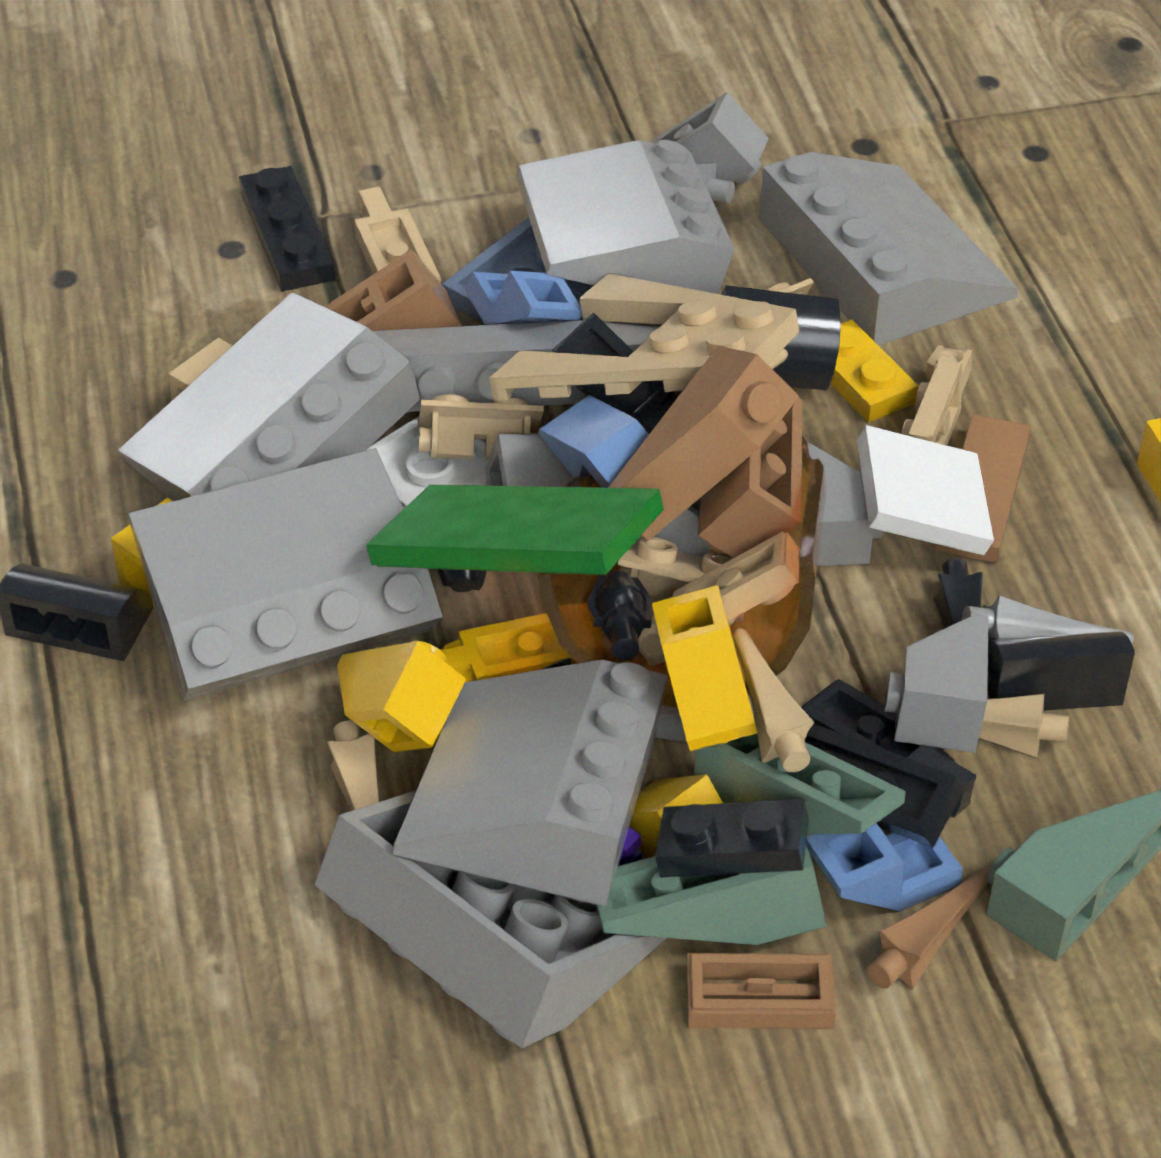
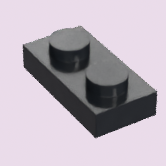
(732, 838)

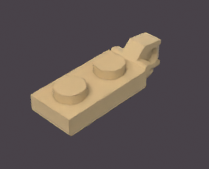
(387, 233)
(940, 399)
(752, 578)

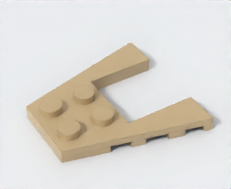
(690, 332)

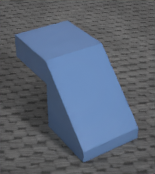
(522, 298)
(594, 439)
(883, 868)

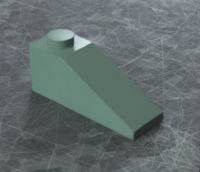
(835, 792)
(1073, 872)
(713, 907)

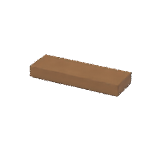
(1001, 454)

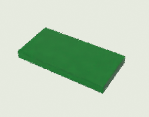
(516, 528)

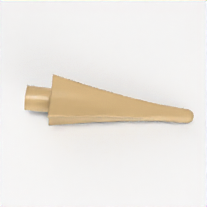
(778, 717)
(1021, 723)
(354, 764)

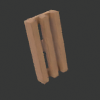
(760, 1000)

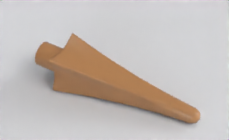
(916, 939)

